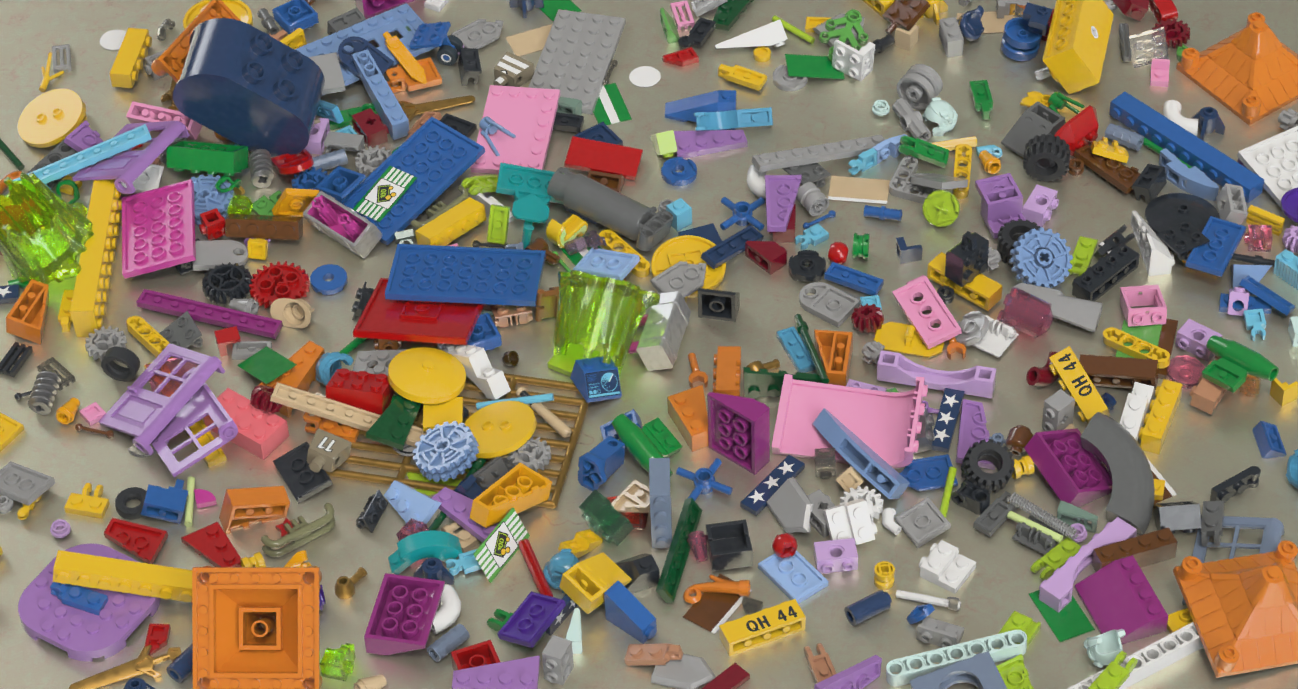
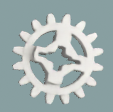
(867, 495)

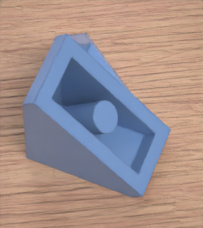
(1239, 272)

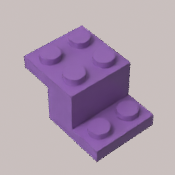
(999, 201)

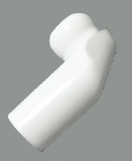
(888, 521)

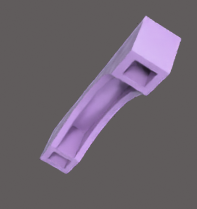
(898, 369)
(1058, 589)

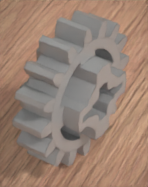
(371, 159)
(102, 340)
(532, 454)

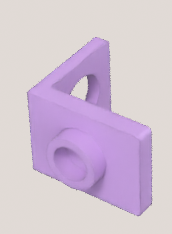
(1241, 294)

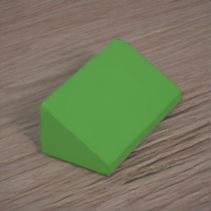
(668, 27)

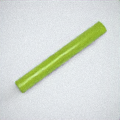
(794, 30)
(948, 490)

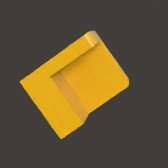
(1283, 392)

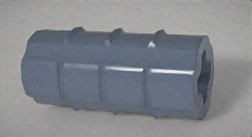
(1124, 137)
(330, 160)
(448, 642)

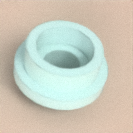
(880, 108)

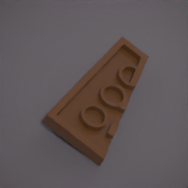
(1109, 169)

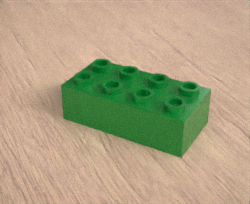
(207, 157)

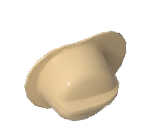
(292, 312)

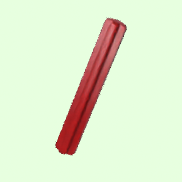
(534, 567)

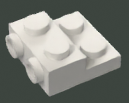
(851, 521)
(946, 566)

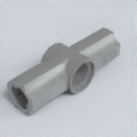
(911, 120)

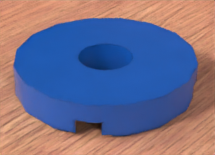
(683, 178)
(325, 272)

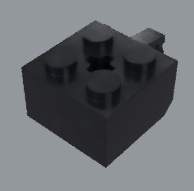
(967, 259)

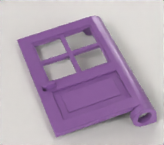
(130, 164)
(199, 406)
(147, 412)

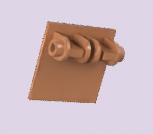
(502, 312)

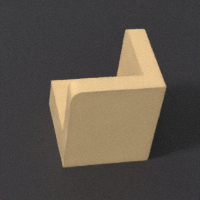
(906, 39)
(850, 478)

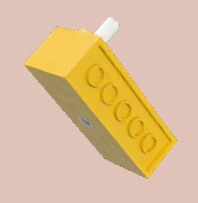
(1077, 43)

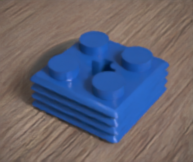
(295, 15)
(485, 333)

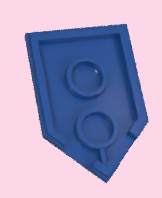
(928, 472)

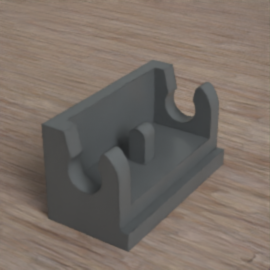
(344, 21)
(493, 471)

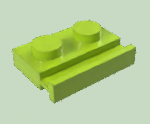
(1021, 622)

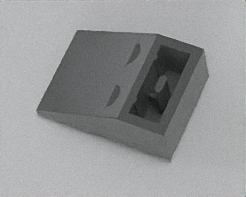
(1034, 121)

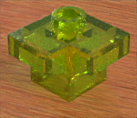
(338, 662)

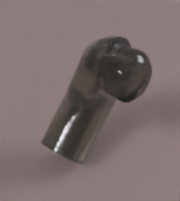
(167, 24)

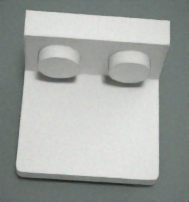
(853, 62)

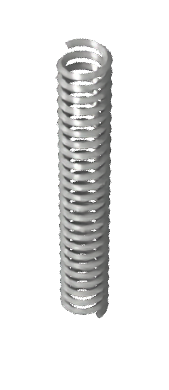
(1042, 513)

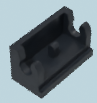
(469, 65)
(1150, 182)

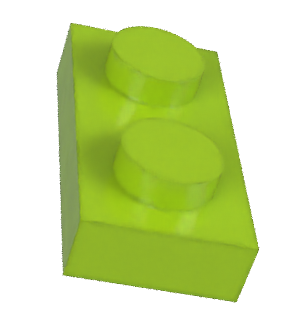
(498, 224)

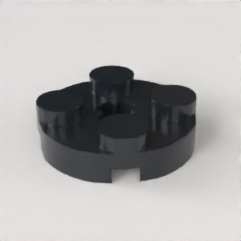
(807, 274)

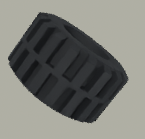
(1046, 158)
(1009, 234)
(995, 454)

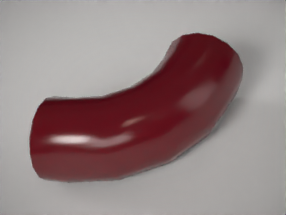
(1041, 376)

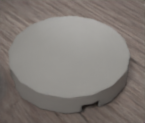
(785, 82)
(973, 328)

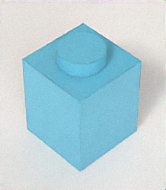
(681, 214)

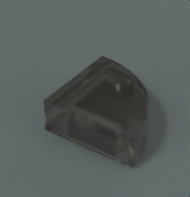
(751, 605)

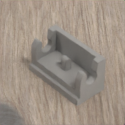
(348, 141)

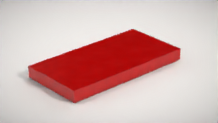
(603, 157)

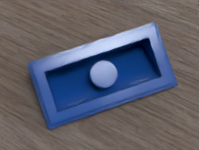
(1268, 440)

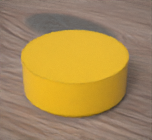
(762, 54)

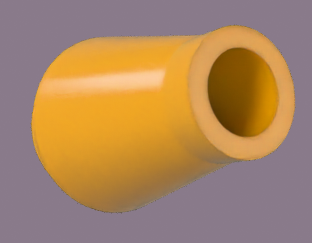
(990, 163)
(67, 412)

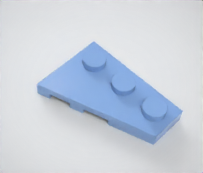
(410, 502)

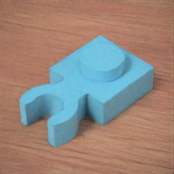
(864, 162)
(813, 235)
(1255, 322)
(465, 562)

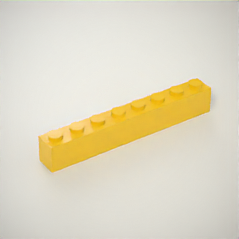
(123, 576)

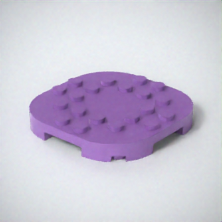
(78, 631)

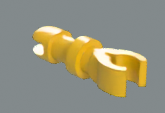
(24, 511)

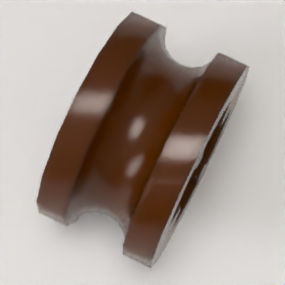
(1073, 170)

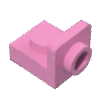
(1159, 72)

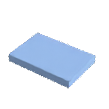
(607, 263)
(793, 576)

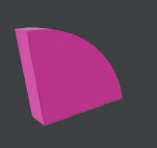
(204, 498)

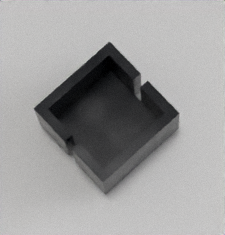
(729, 545)

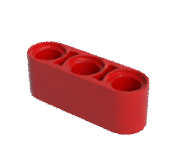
(1163, 10)

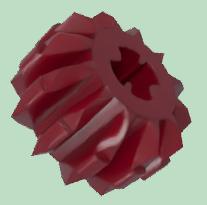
(867, 318)
(261, 399)

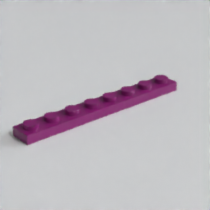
(210, 313)

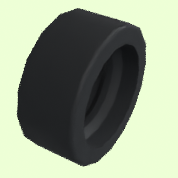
(116, 371)

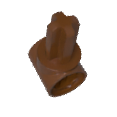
(541, 244)

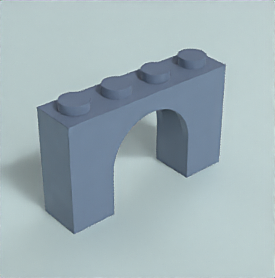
(660, 502)
(977, 670)

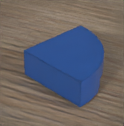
(919, 613)

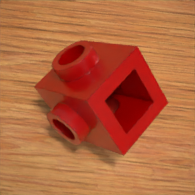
(212, 224)

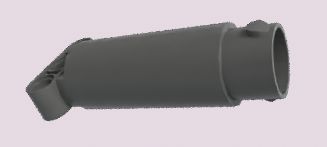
(610, 208)

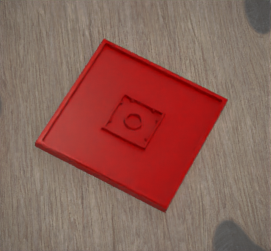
(416, 319)

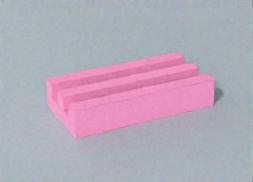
(684, 23)

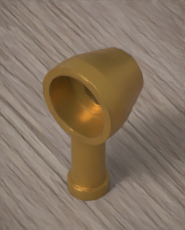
(756, 365)
(345, 586)

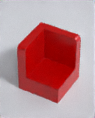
(225, 337)

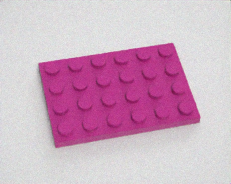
(158, 229)

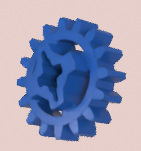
(308, 179)

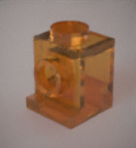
(1251, 386)

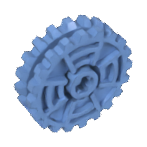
(208, 198)
(1050, 249)
(445, 451)

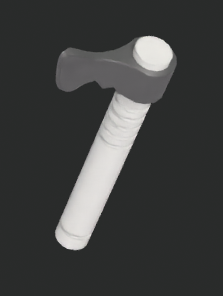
(951, 602)

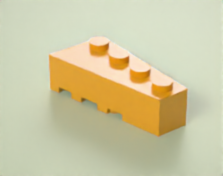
(517, 489)

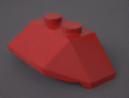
(1080, 129)

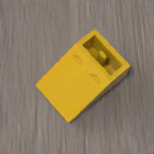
(591, 579)

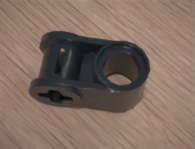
(973, 497)

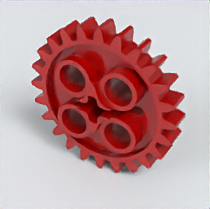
(279, 282)

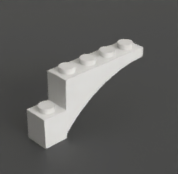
(479, 369)
(1136, 408)

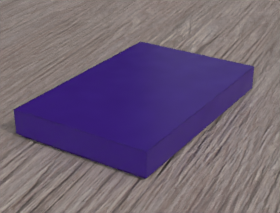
(531, 619)

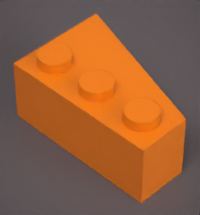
(29, 312)
(835, 354)
(690, 416)
(253, 505)

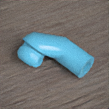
(992, 149)

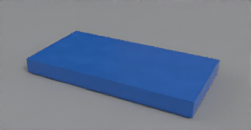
(1216, 254)

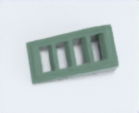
(574, 106)
(1072, 514)

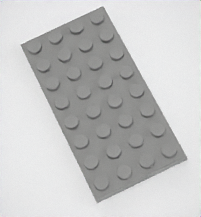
(578, 55)

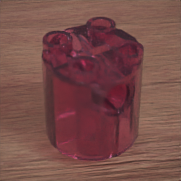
(1026, 313)

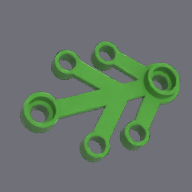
(852, 19)

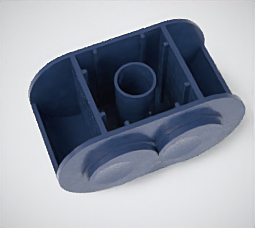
(249, 87)

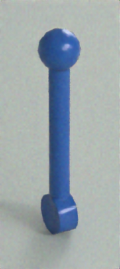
(831, 214)

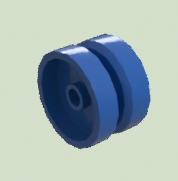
(1018, 41)

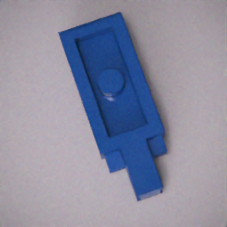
(79, 597)

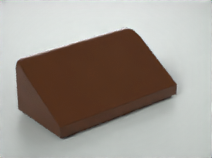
(612, 181)

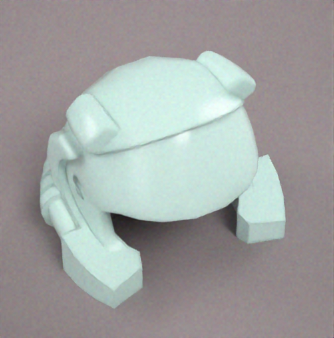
(941, 113)
(1104, 647)

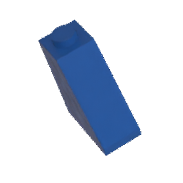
(628, 613)

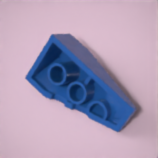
(715, 101)

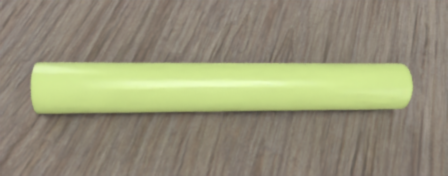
(189, 502)
(1018, 518)

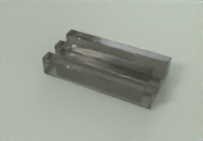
(64, 381)

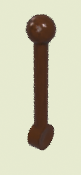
(109, 434)

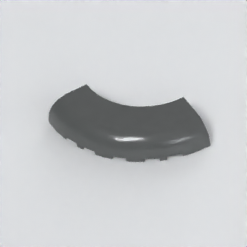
(1129, 469)

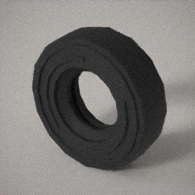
(127, 495)

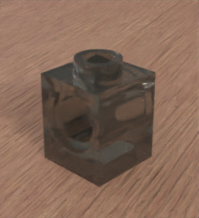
(825, 463)

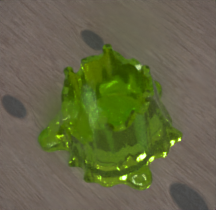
(41, 231)
(598, 312)

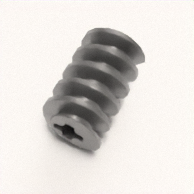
(261, 168)
(44, 392)

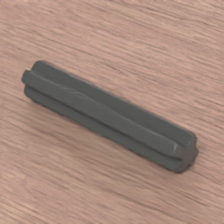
(1124, 42)

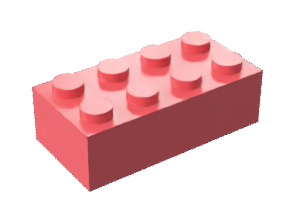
(257, 430)

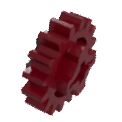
(1175, 32)

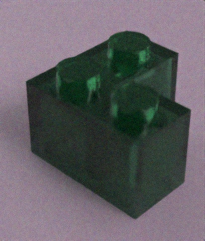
(604, 518)

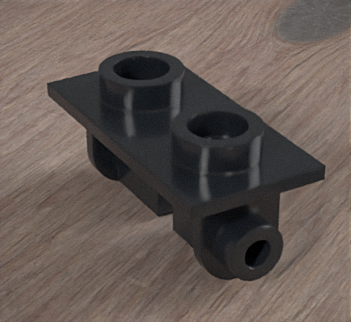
(363, 295)
(373, 511)

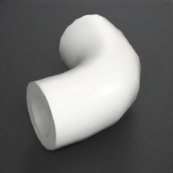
(1172, 111)
(756, 181)
(449, 610)

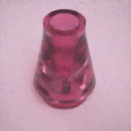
(698, 545)

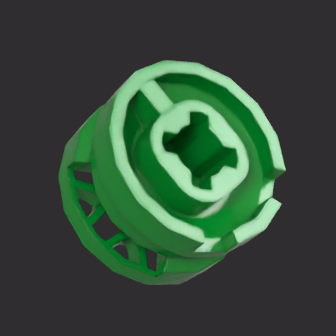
(860, 246)

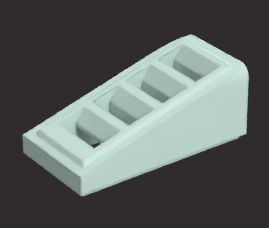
(575, 633)

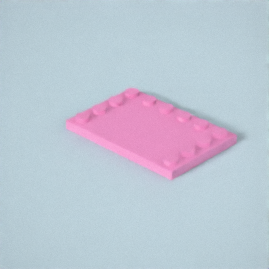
(529, 116)

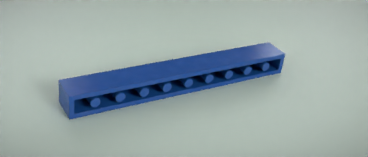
(1184, 145)

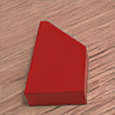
(682, 57)
(157, 637)

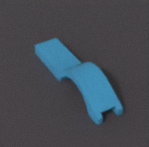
(733, 119)

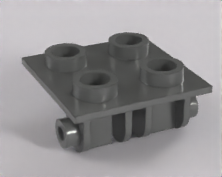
(810, 173)
(183, 332)
(1035, 540)

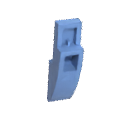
(1189, 180)

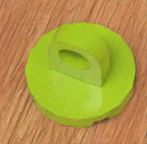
(941, 208)

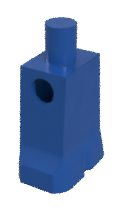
(600, 463)

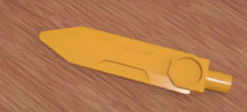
(405, 58)

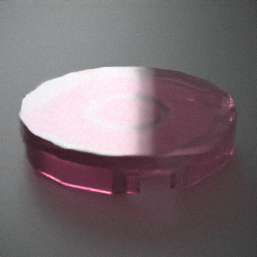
(1185, 370)

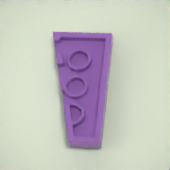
(707, 142)
(971, 430)
(854, 677)

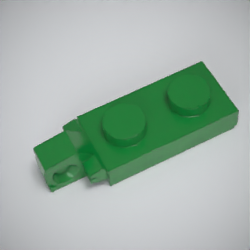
(981, 97)

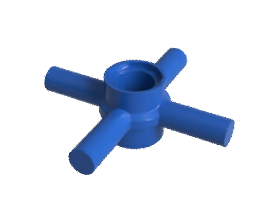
(742, 213)
(704, 480)

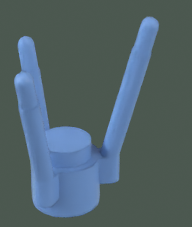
(489, 126)

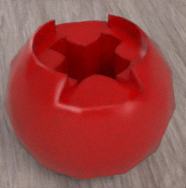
(838, 252)
(784, 545)

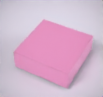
(92, 413)

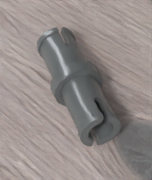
(267, 21)

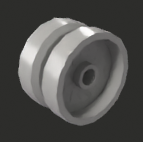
(919, 86)

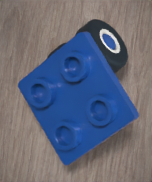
(436, 36)

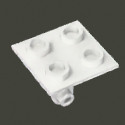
(997, 338)

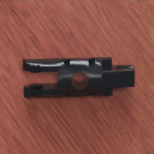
(1113, 241)

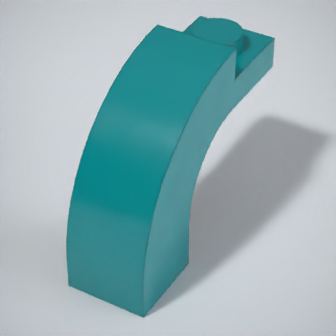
(424, 545)

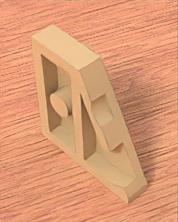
(633, 499)

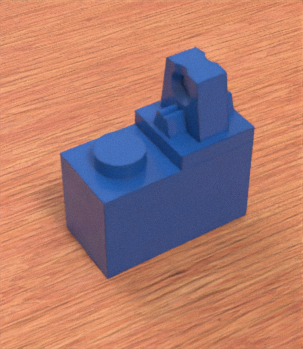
(165, 503)

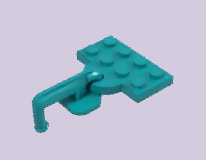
(530, 195)

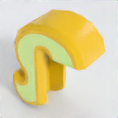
(568, 230)

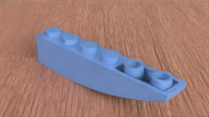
(381, 95)
(861, 456)

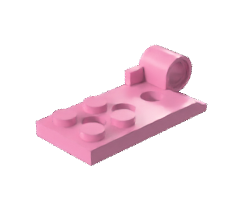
(931, 301)

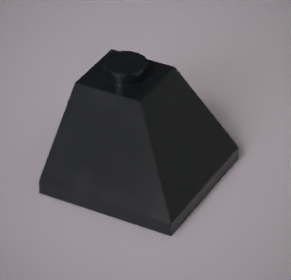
(642, 571)

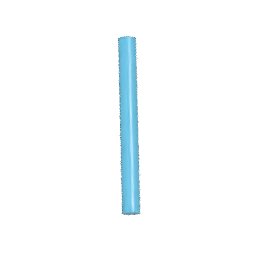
(527, 400)

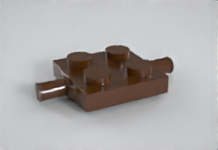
(904, 14)

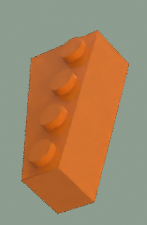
(727, 371)
(301, 374)

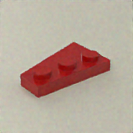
(137, 539)
(213, 545)

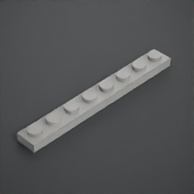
(815, 153)

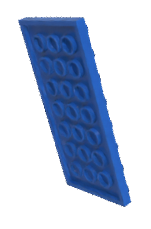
(436, 158)
(465, 275)

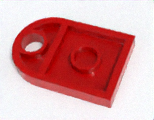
(293, 163)

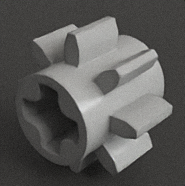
(1288, 119)
(993, 258)
(872, 352)

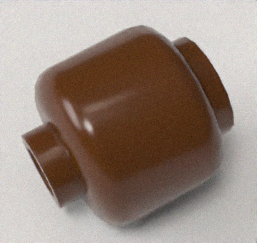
(1017, 439)

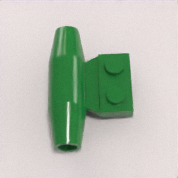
(1235, 364)
(649, 442)

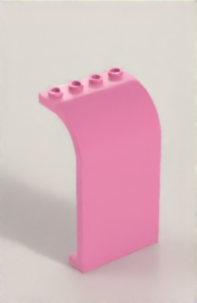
(879, 418)

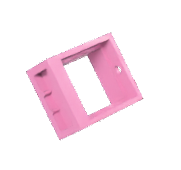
(1150, 296)

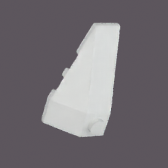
(763, 36)
(1152, 248)

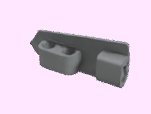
(1066, 308)

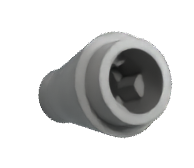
(244, 305)

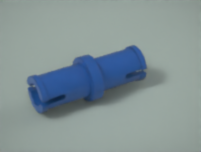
(882, 213)

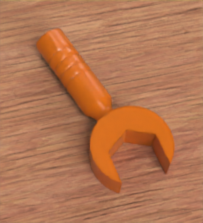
(955, 346)
(696, 374)

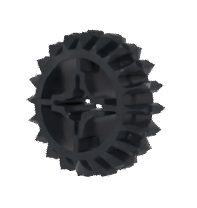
(226, 283)

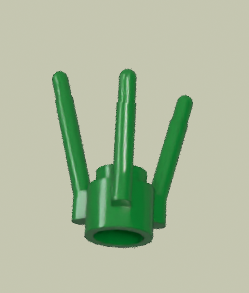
(1059, 101)

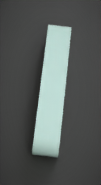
(946, 655)

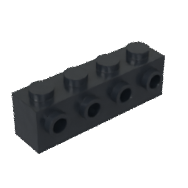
(1105, 273)

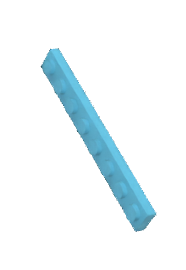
(92, 155)

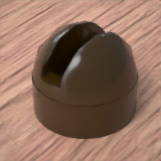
(510, 358)

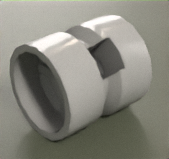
(812, 199)

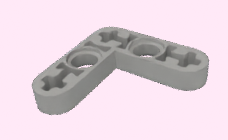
(906, 187)

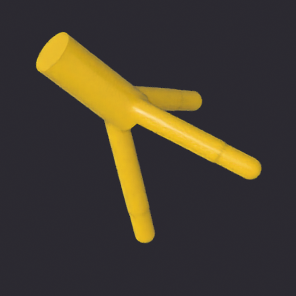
(46, 78)

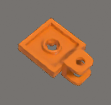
(404, 80)
(343, 431)

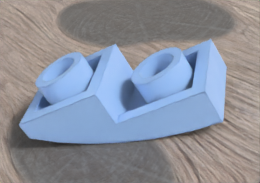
(888, 147)

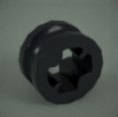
(948, 291)

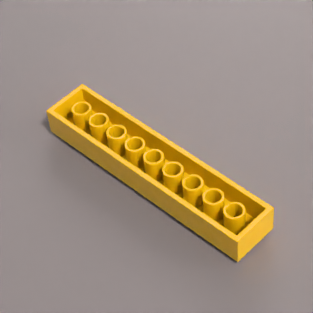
(95, 262)

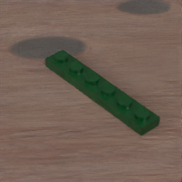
(678, 551)

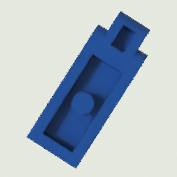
(1253, 303)

